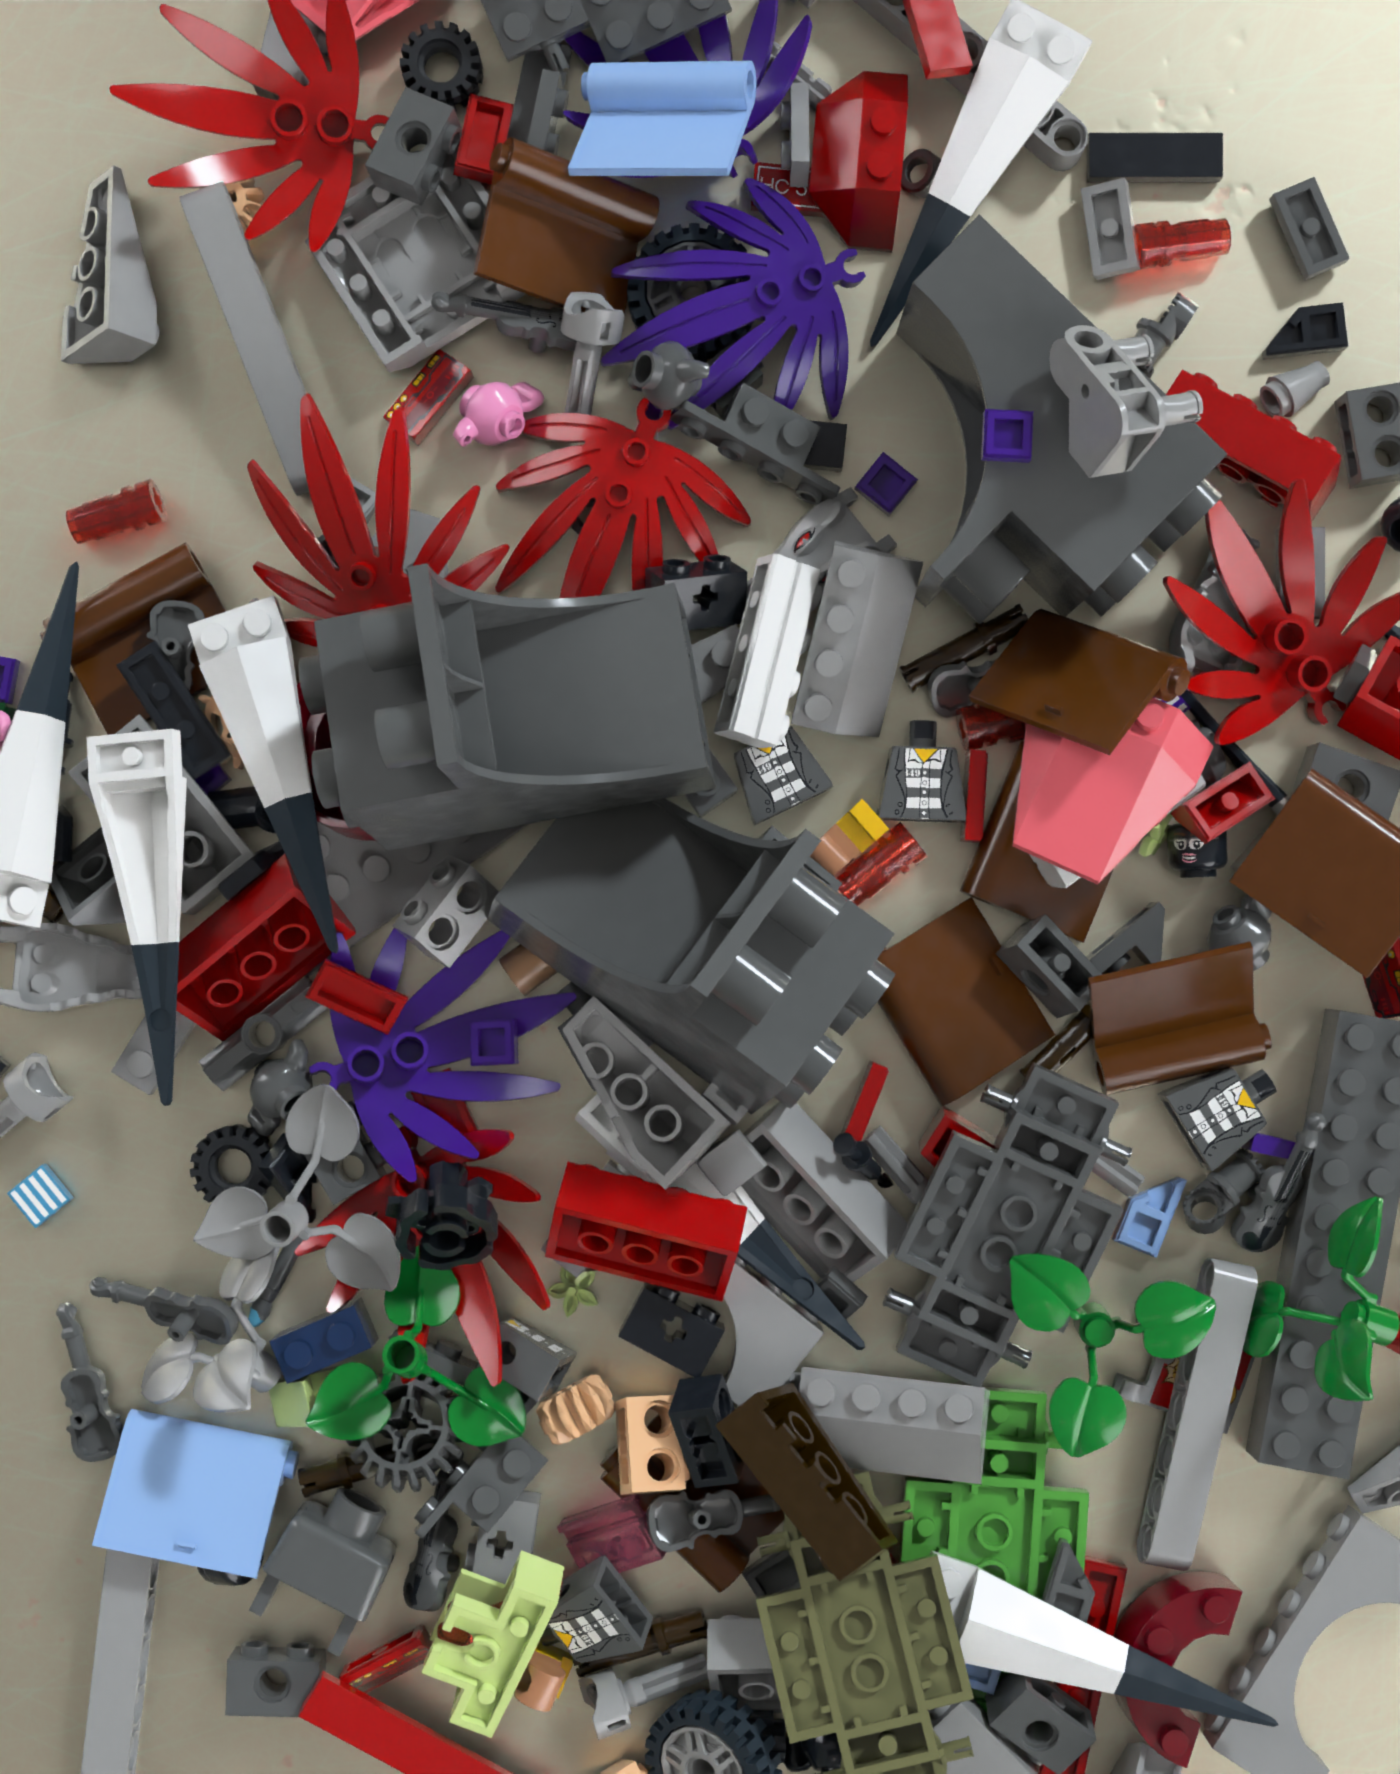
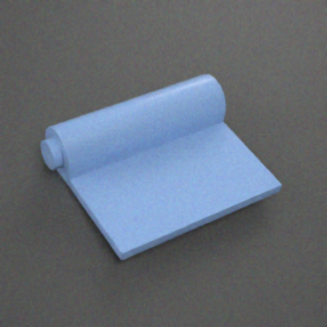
(664, 118)
(193, 1493)

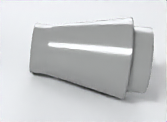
(1291, 390)

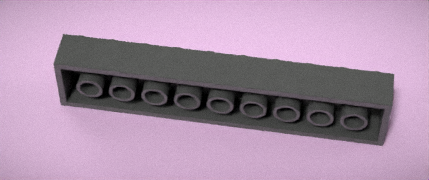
(1354, 1160)

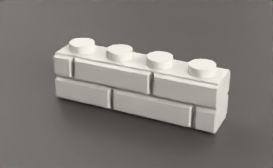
(768, 651)

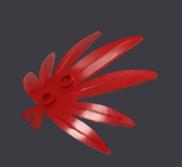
(307, 121)
(625, 481)
(366, 574)
(1287, 648)
(477, 1304)

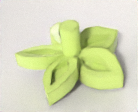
(1155, 837)
(574, 1290)

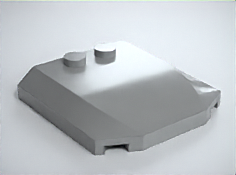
(397, 254)

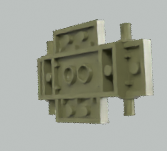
(866, 1655)

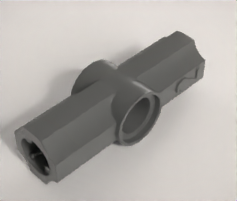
(244, 1052)

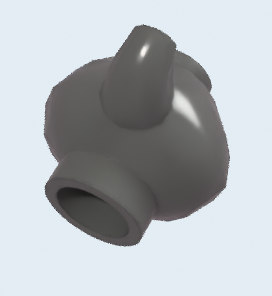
(667, 375)
(1240, 925)
(277, 1088)

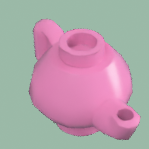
(495, 412)

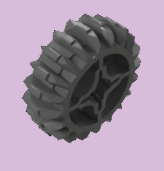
(406, 1448)

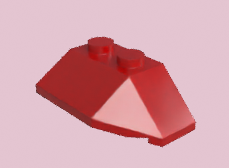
(861, 158)

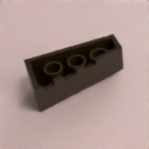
(808, 1479)

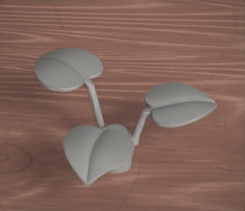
(242, 1227)
(242, 1363)

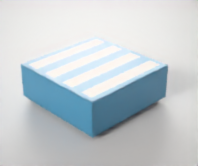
(40, 1195)

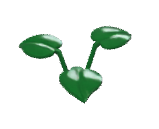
(1051, 1290)
(1346, 1358)
(352, 1398)

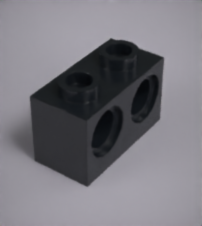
(694, 1413)

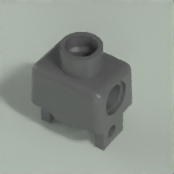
(333, 1558)

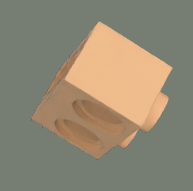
(638, 1444)

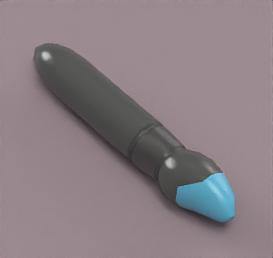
(262, 1306)

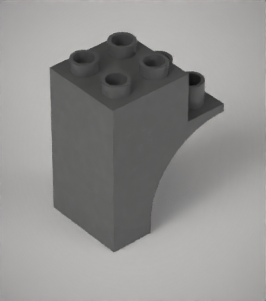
(987, 336)
(503, 709)
(701, 942)

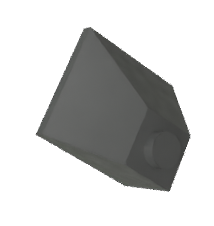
(88, 885)

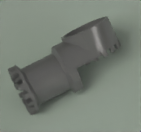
(1168, 329)
(1223, 1191)

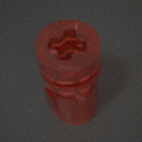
(1181, 241)
(117, 512)
(986, 726)
(880, 865)

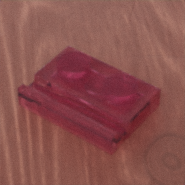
(613, 1531)

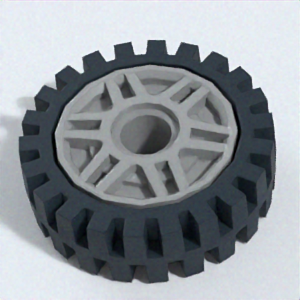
(710, 1737)

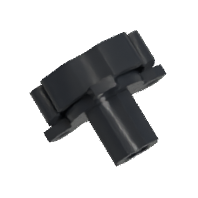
(448, 1217)

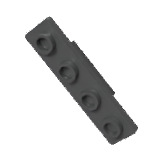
(540, 101)
(764, 437)
(488, 1483)

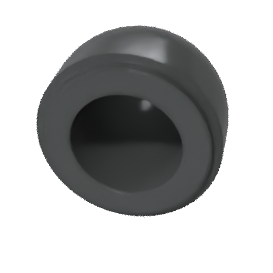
(918, 157)

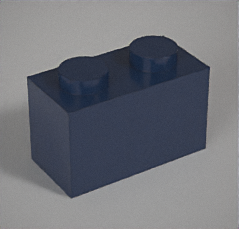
(324, 1340)

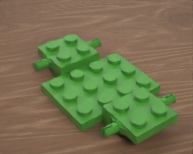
(1010, 1519)

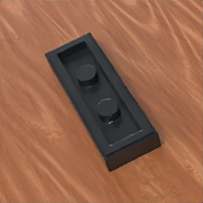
(1155, 157)
(174, 707)

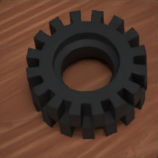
(448, 41)
(212, 1147)

